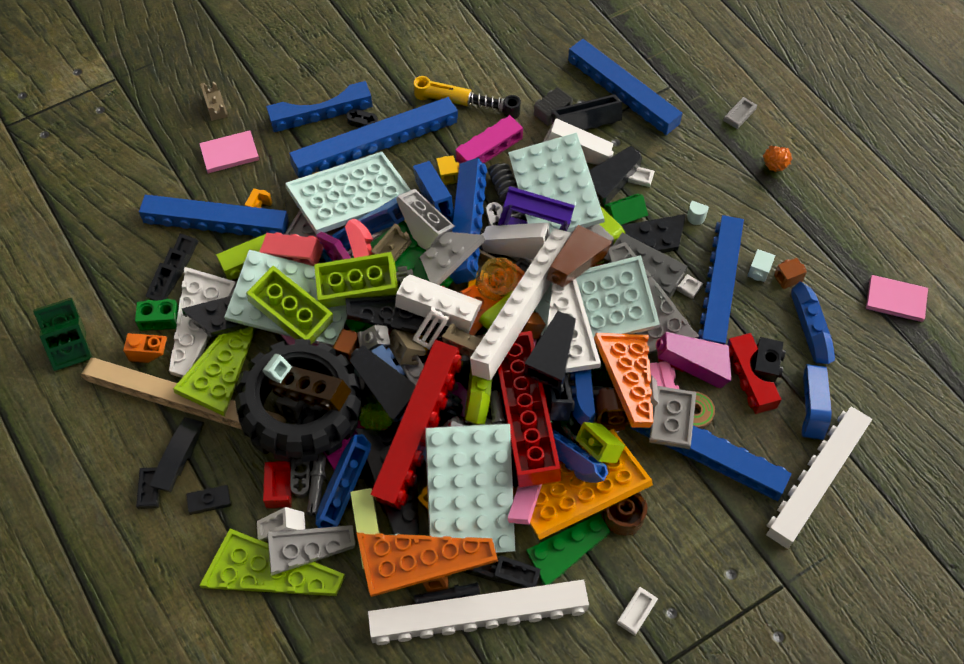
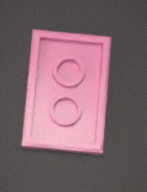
(229, 151)
(897, 298)

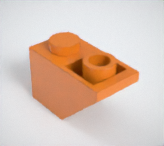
(144, 347)

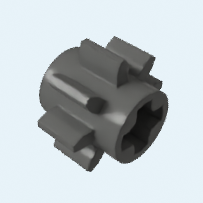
(402, 273)

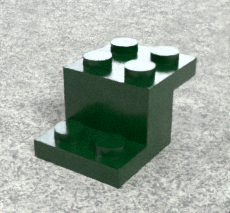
(62, 334)

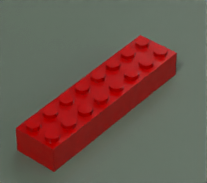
(421, 413)
(528, 418)

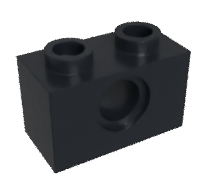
(773, 351)

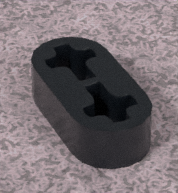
(361, 118)

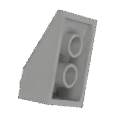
(423, 219)

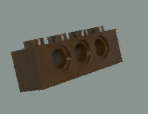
(312, 389)

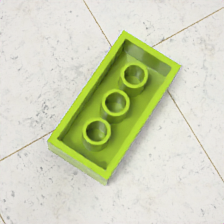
(355, 278)
(289, 306)

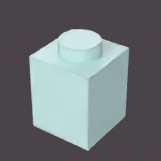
(761, 265)

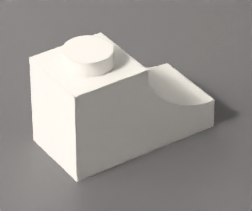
(281, 520)

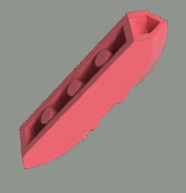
(359, 238)

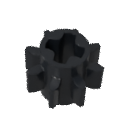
(453, 407)

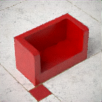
(277, 485)

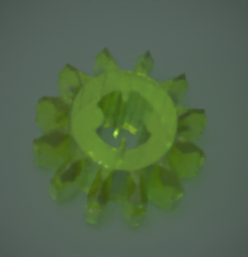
(374, 417)

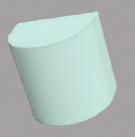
(697, 213)
(277, 368)

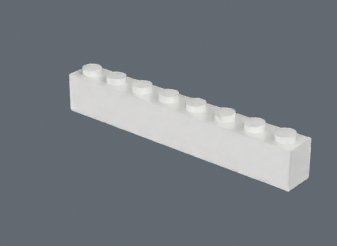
(818, 478)

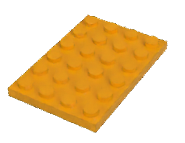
(573, 499)

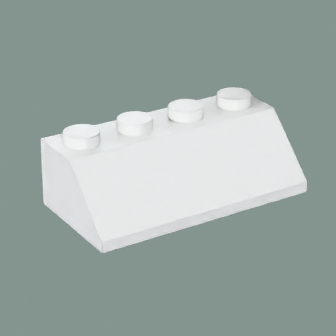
(421, 295)

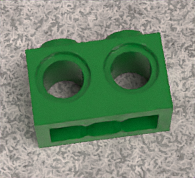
(157, 318)

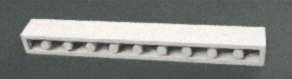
(517, 309)
(478, 611)

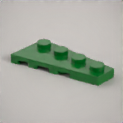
(566, 548)

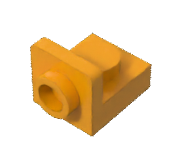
(258, 198)

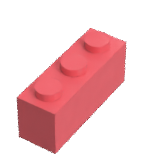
(293, 247)

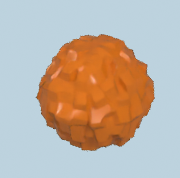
(777, 158)

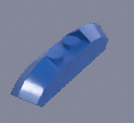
(813, 323)
(583, 396)
(578, 460)
(343, 482)

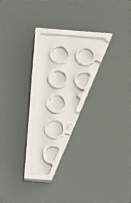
(583, 348)

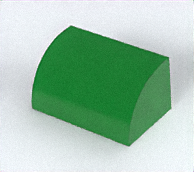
(627, 209)

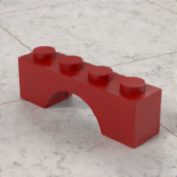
(760, 394)

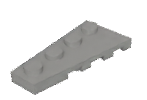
(305, 546)

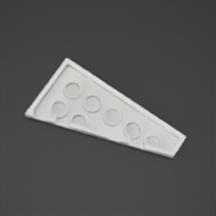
(190, 339)

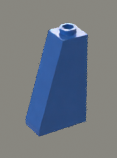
(434, 189)

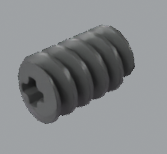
(502, 179)

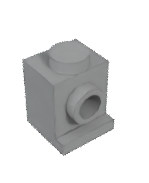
(374, 337)

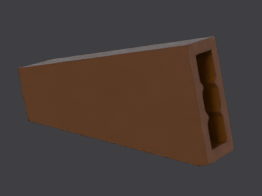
(577, 255)

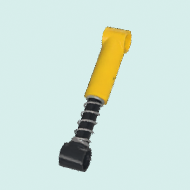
(428, 89)

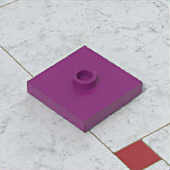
(333, 247)

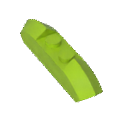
(477, 399)

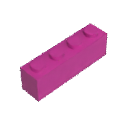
(491, 141)

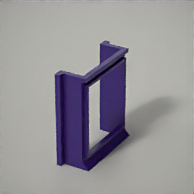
(535, 206)

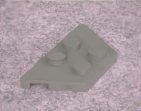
(449, 254)

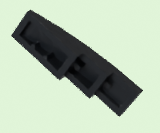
(172, 268)
(176, 454)
(508, 572)

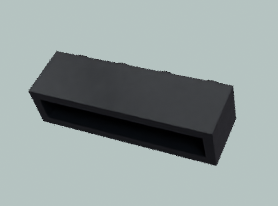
(590, 113)

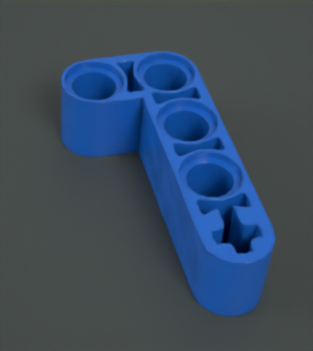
(816, 402)

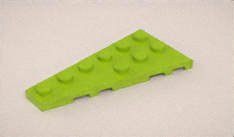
(216, 372)
(245, 566)

